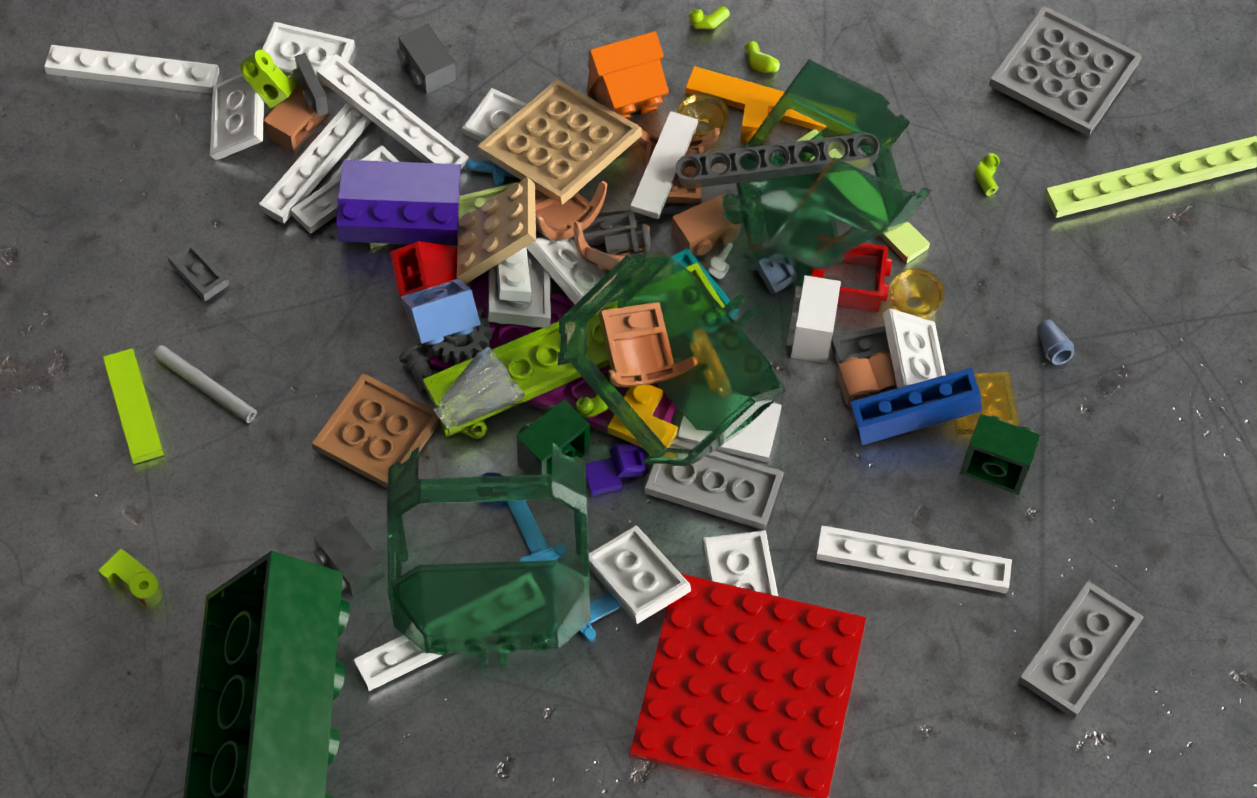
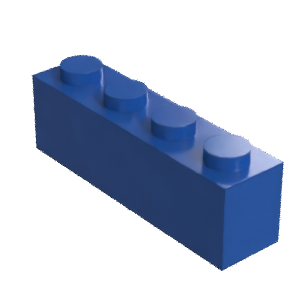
(916, 406)

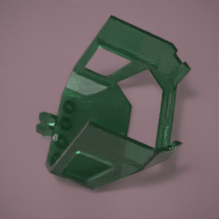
(794, 215)
(684, 308)
(493, 602)

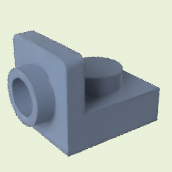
(774, 274)

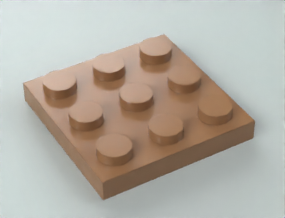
(375, 429)

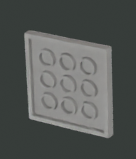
(1065, 70)

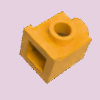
(753, 117)

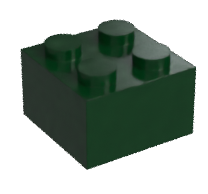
(558, 425)
(1000, 453)

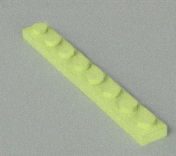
(1152, 177)

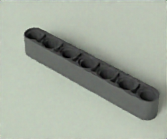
(765, 170)

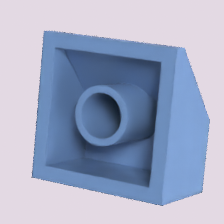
(441, 311)

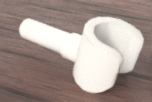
(718, 266)

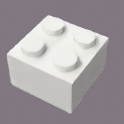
(813, 319)

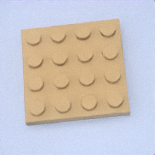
(560, 141)

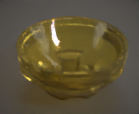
(705, 108)
(919, 284)

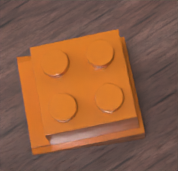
(628, 75)

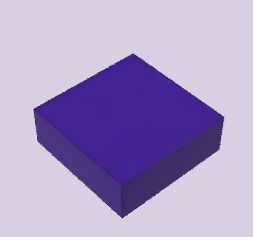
(628, 461)
(602, 477)

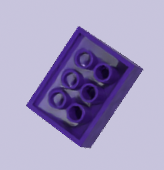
(398, 202)

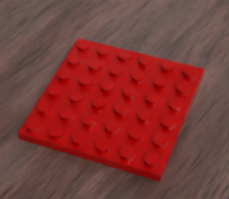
(750, 689)

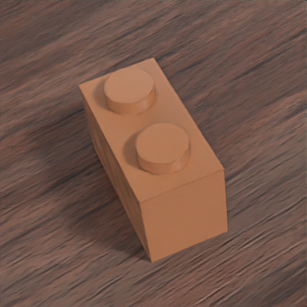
(292, 121)
(704, 227)

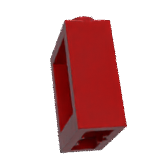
(870, 256)

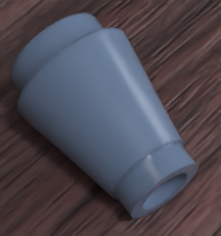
(1055, 343)

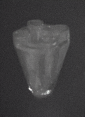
(478, 391)

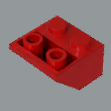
(423, 266)

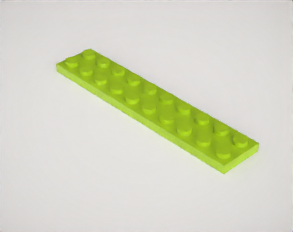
(534, 359)

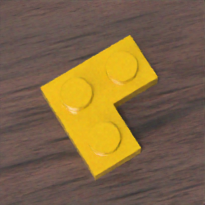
(644, 402)

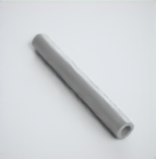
(205, 384)

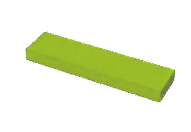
(133, 406)

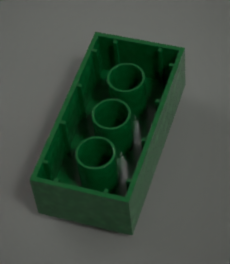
(268, 683)

